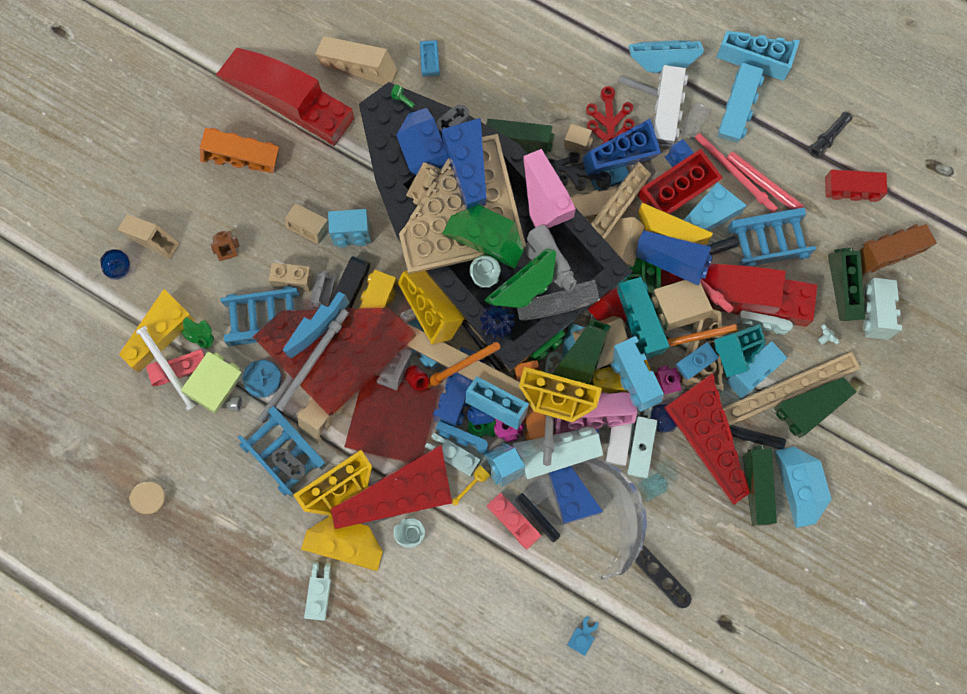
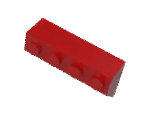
(680, 183)

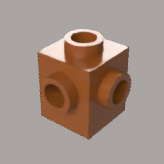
(225, 245)

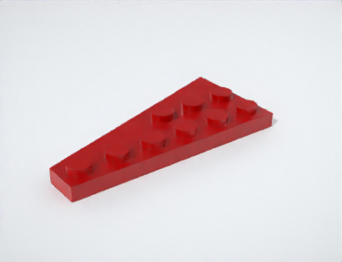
(706, 429)
(408, 489)

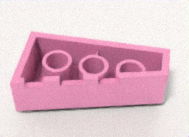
(612, 410)

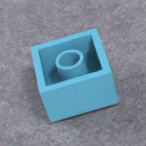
(349, 227)

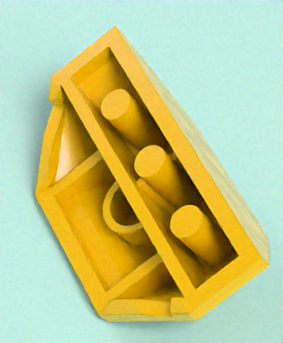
(668, 225)
(558, 395)
(335, 485)
(347, 544)

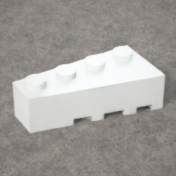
(668, 104)

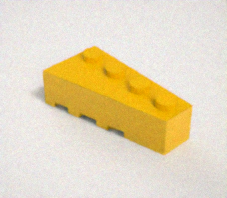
(379, 291)
(164, 326)

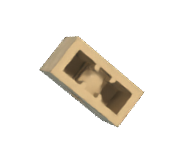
(291, 275)

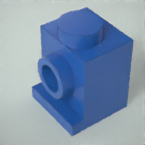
(678, 153)

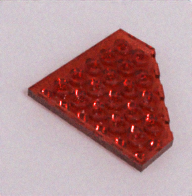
(350, 359)

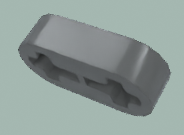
(450, 117)
(286, 467)

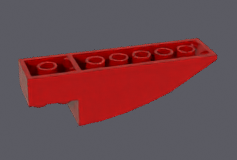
(287, 93)
(758, 291)

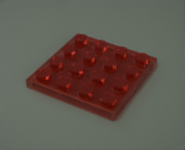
(391, 421)

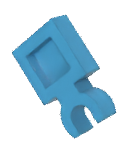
(581, 639)

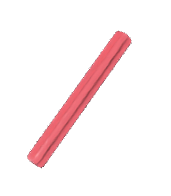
(764, 182)

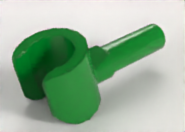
(397, 94)

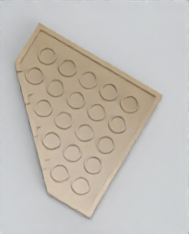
(422, 236)

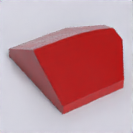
(608, 306)

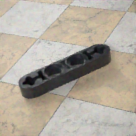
(660, 575)

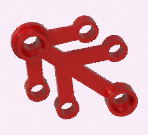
(609, 121)

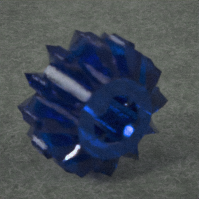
(489, 324)

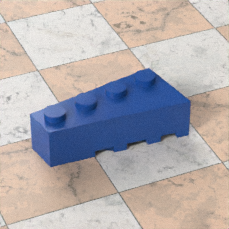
(626, 149)
(465, 154)
(454, 399)

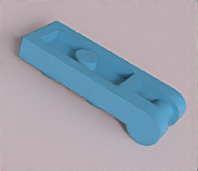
(463, 438)

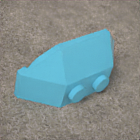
(656, 54)
(803, 484)

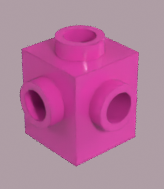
(668, 379)
(507, 434)

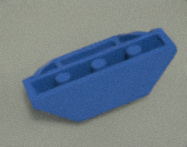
(421, 141)

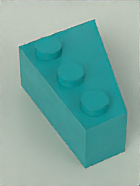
(739, 349)

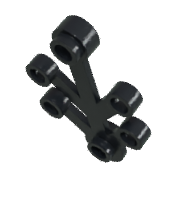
(603, 179)

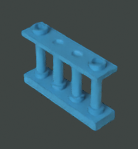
(775, 220)
(237, 337)
(287, 434)

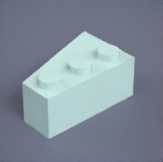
(881, 309)

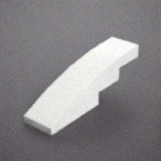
(618, 444)

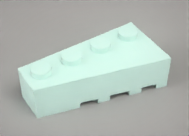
(568, 450)

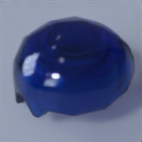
(115, 264)
(664, 421)

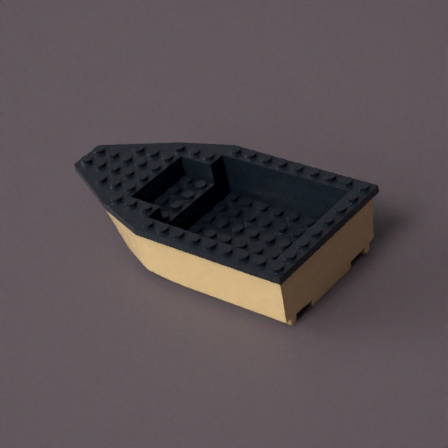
(576, 238)

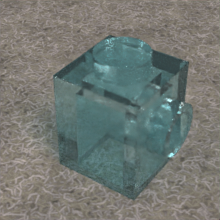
(653, 487)

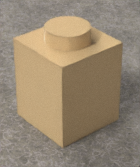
(578, 139)

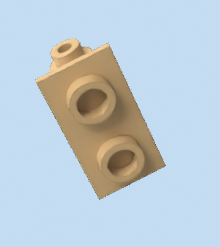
(422, 182)

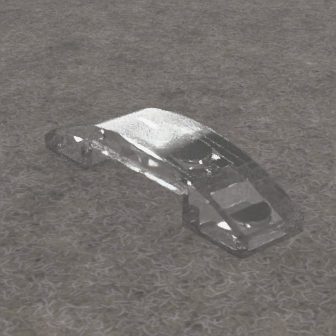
(560, 302)

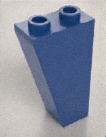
(676, 256)

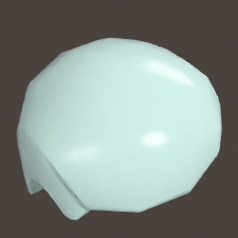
(485, 271)
(409, 533)

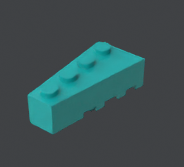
(642, 317)

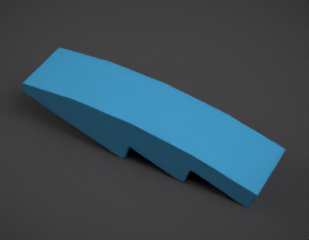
(311, 330)

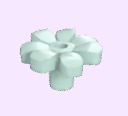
(828, 336)

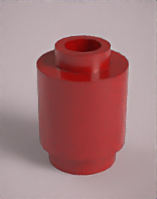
(416, 378)

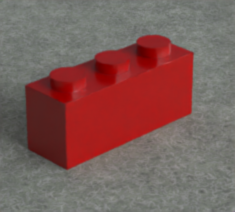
(856, 185)

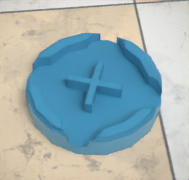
(262, 378)

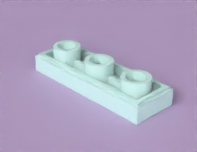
(643, 435)

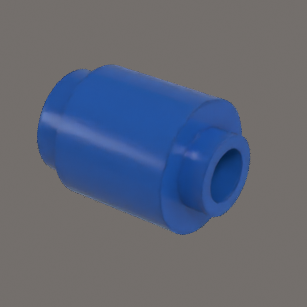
(479, 417)

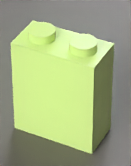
(212, 382)

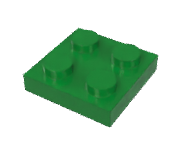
(551, 345)

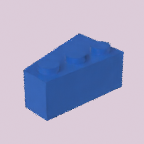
(572, 496)

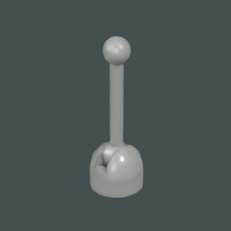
(234, 403)

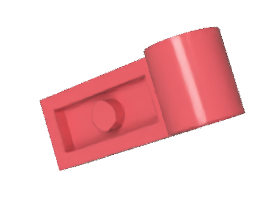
(182, 367)
(514, 521)

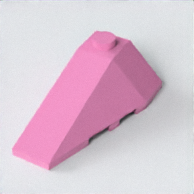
(546, 194)

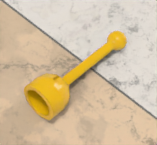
(480, 475)

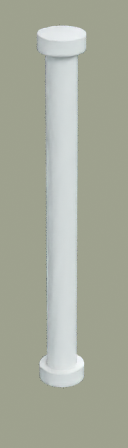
(165, 366)

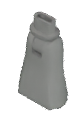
(539, 240)

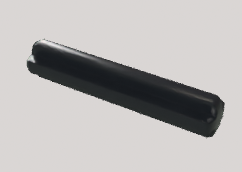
(757, 437)
(537, 517)

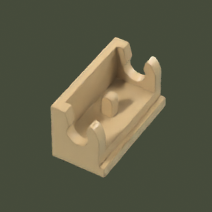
(306, 223)

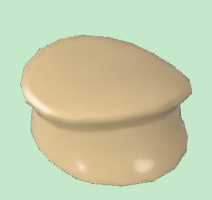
(147, 497)

